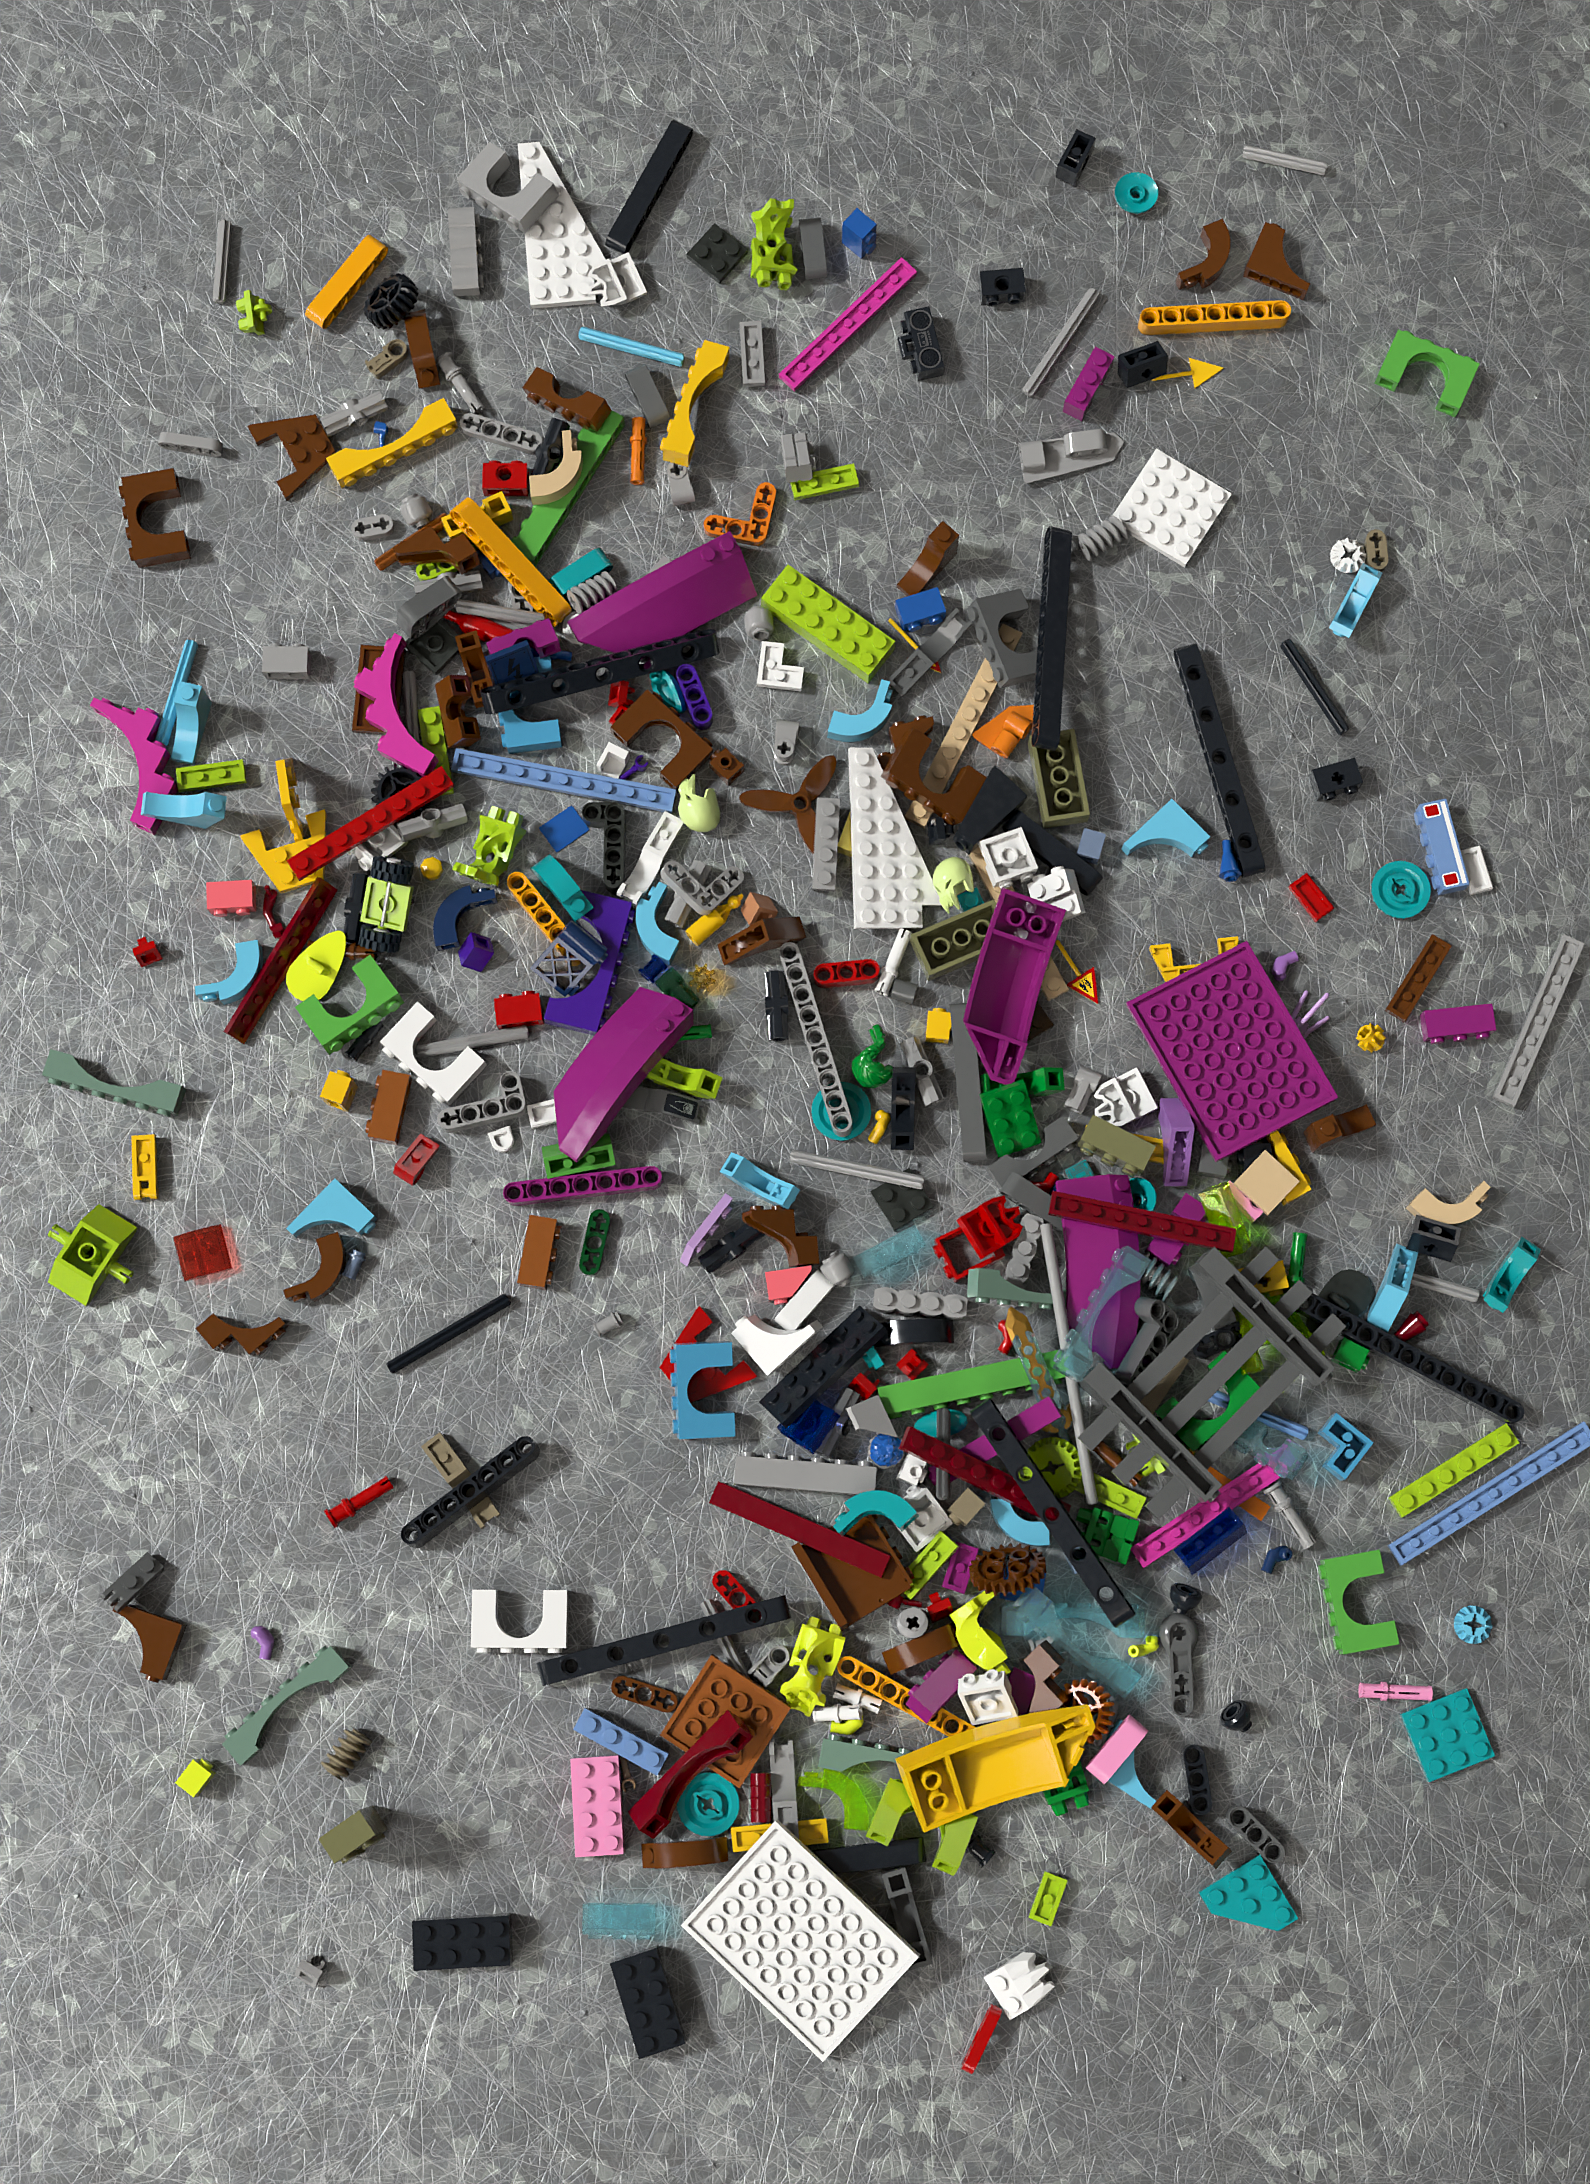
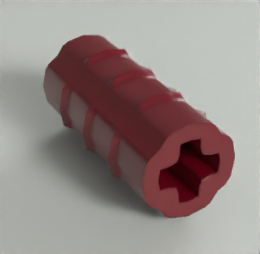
(760, 1797)

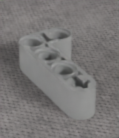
(482, 1107)

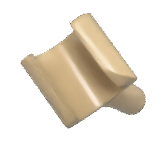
(626, 1774)

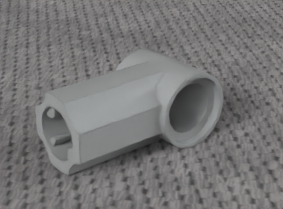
(1084, 1085)

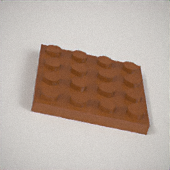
(710, 1696)

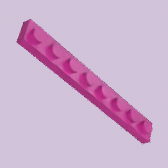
(847, 324)
(1198, 1516)

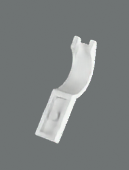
(651, 857)

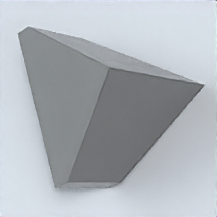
(871, 1416)

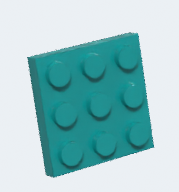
(1447, 1735)

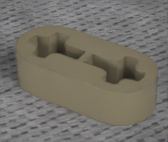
(1381, 550)

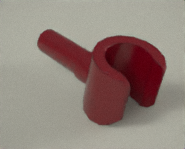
(896, 1603)

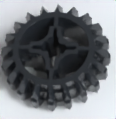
(391, 301)
(392, 777)

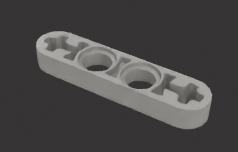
(502, 431)

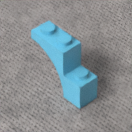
(1355, 601)

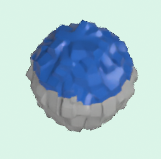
(885, 1450)

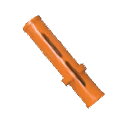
(638, 443)

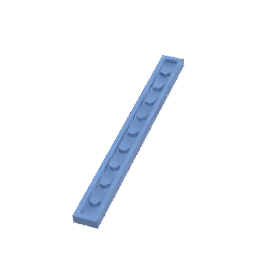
(563, 780)
(1491, 1494)

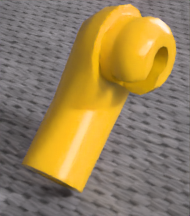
(879, 1129)

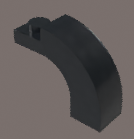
(902, 1108)

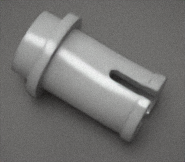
(608, 1323)

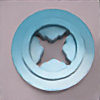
(1465, 1632)

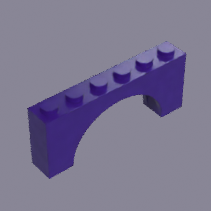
(587, 1008)

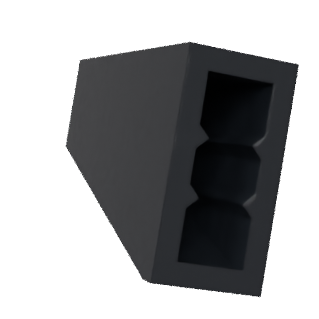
(990, 809)

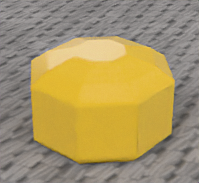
(431, 868)

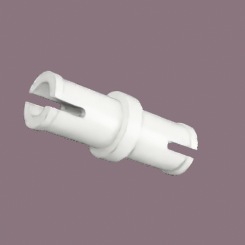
(857, 1697)
(838, 1713)

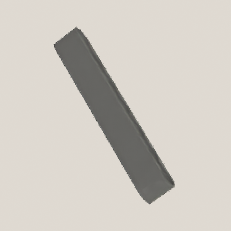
(967, 1088)

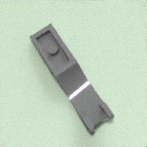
(784, 1785)

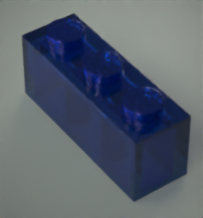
(1210, 1541)

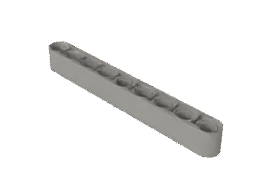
(815, 1049)

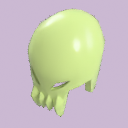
(698, 812)
(950, 879)

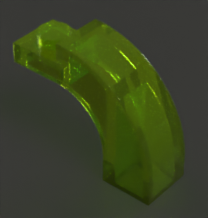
(853, 1800)

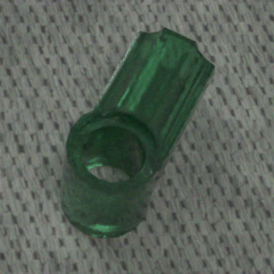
(673, 985)

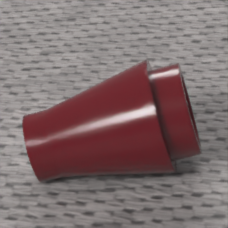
(1411, 1327)

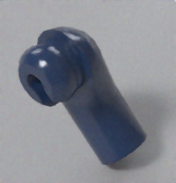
(1274, 1556)

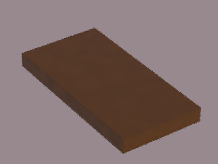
(367, 657)

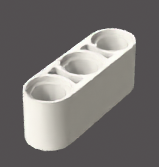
(804, 1302)

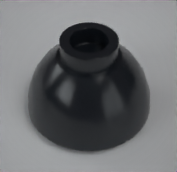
(1184, 1597)
(1236, 1716)

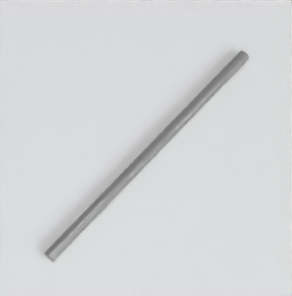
(1072, 1386)

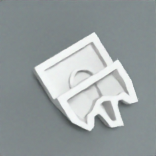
(616, 281)
(1125, 1098)
(1020, 1983)

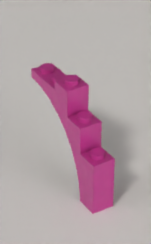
(384, 714)
(150, 756)

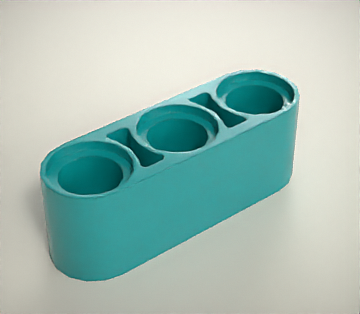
(581, 570)

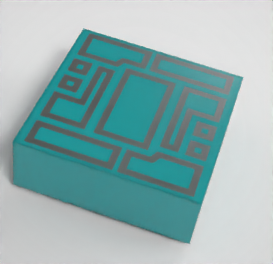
(1079, 1170)

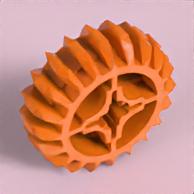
(1102, 1706)

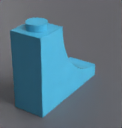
(192, 714)
(192, 810)
(1170, 827)
(334, 1206)
(1393, 1288)
(1127, 1780)

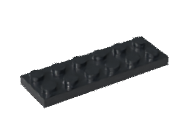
(823, 1366)

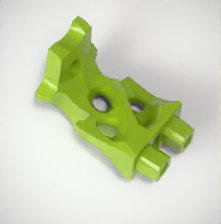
(765, 259)
(501, 841)

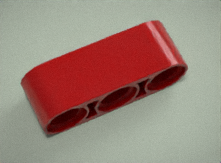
(856, 968)

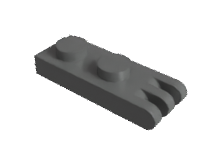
(133, 1582)

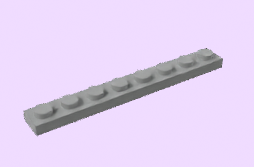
(1538, 1021)

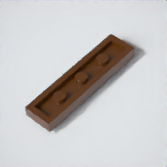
(1418, 978)

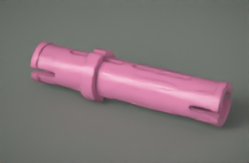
(1377, 1691)

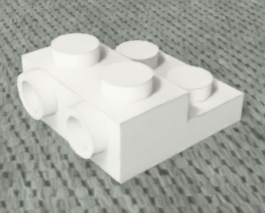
(382, 844)
(1008, 858)
(1059, 890)
(912, 1470)
(930, 1520)
(987, 1697)

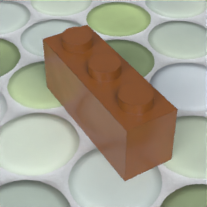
(388, 1107)
(539, 1252)

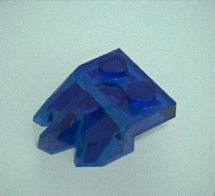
(811, 1427)

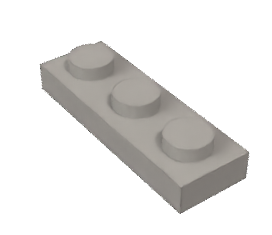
(752, 354)

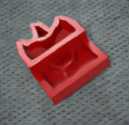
(990, 1226)

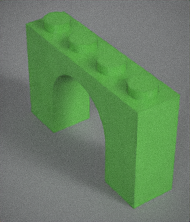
(1456, 369)
(379, 1002)
(1350, 1635)

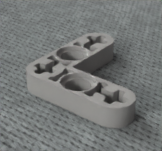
(701, 893)

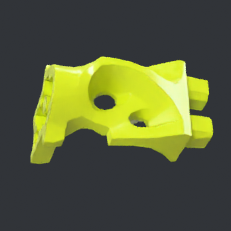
(978, 1643)
(804, 1688)

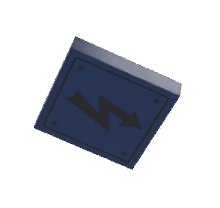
(512, 663)

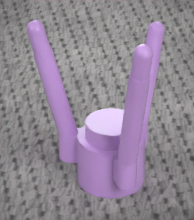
(1302, 1022)

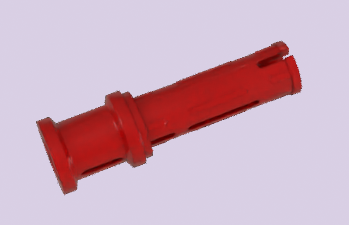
(348, 1507)

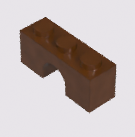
(452, 695)

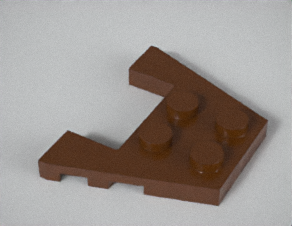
(304, 443)

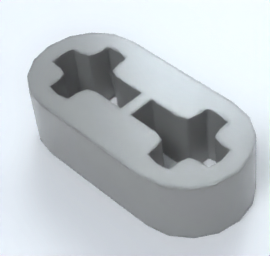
(372, 527)

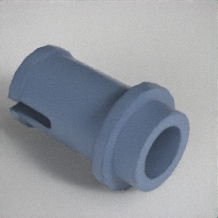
(353, 1264)

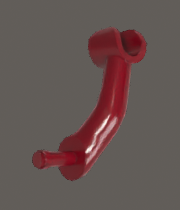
(269, 901)

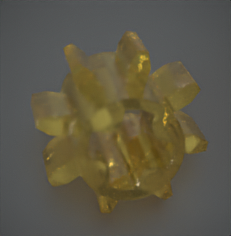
(705, 982)

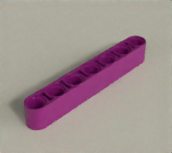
(572, 1181)

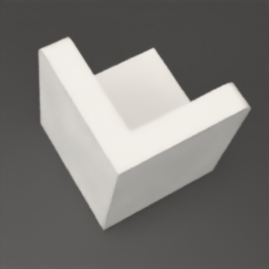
(613, 761)

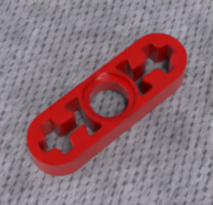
(731, 1581)
(981, 2038)

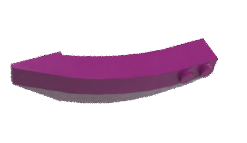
(669, 599)
(1010, 980)

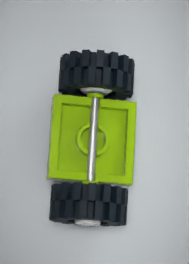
(386, 904)

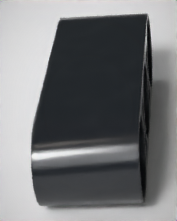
(1201, 1790)

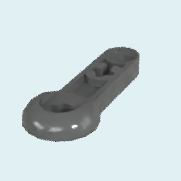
(1179, 1656)

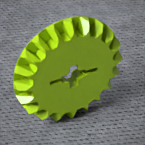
(1059, 1452)

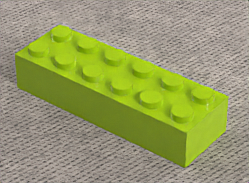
(828, 623)

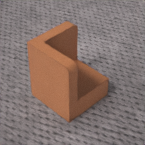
(757, 908)

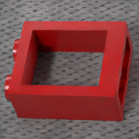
(949, 1269)

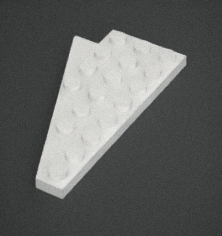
(558, 243)
(886, 863)

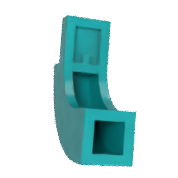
(562, 886)
(1510, 1273)
(879, 1503)

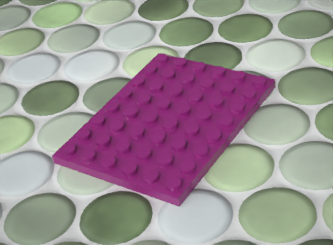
(1231, 1051)

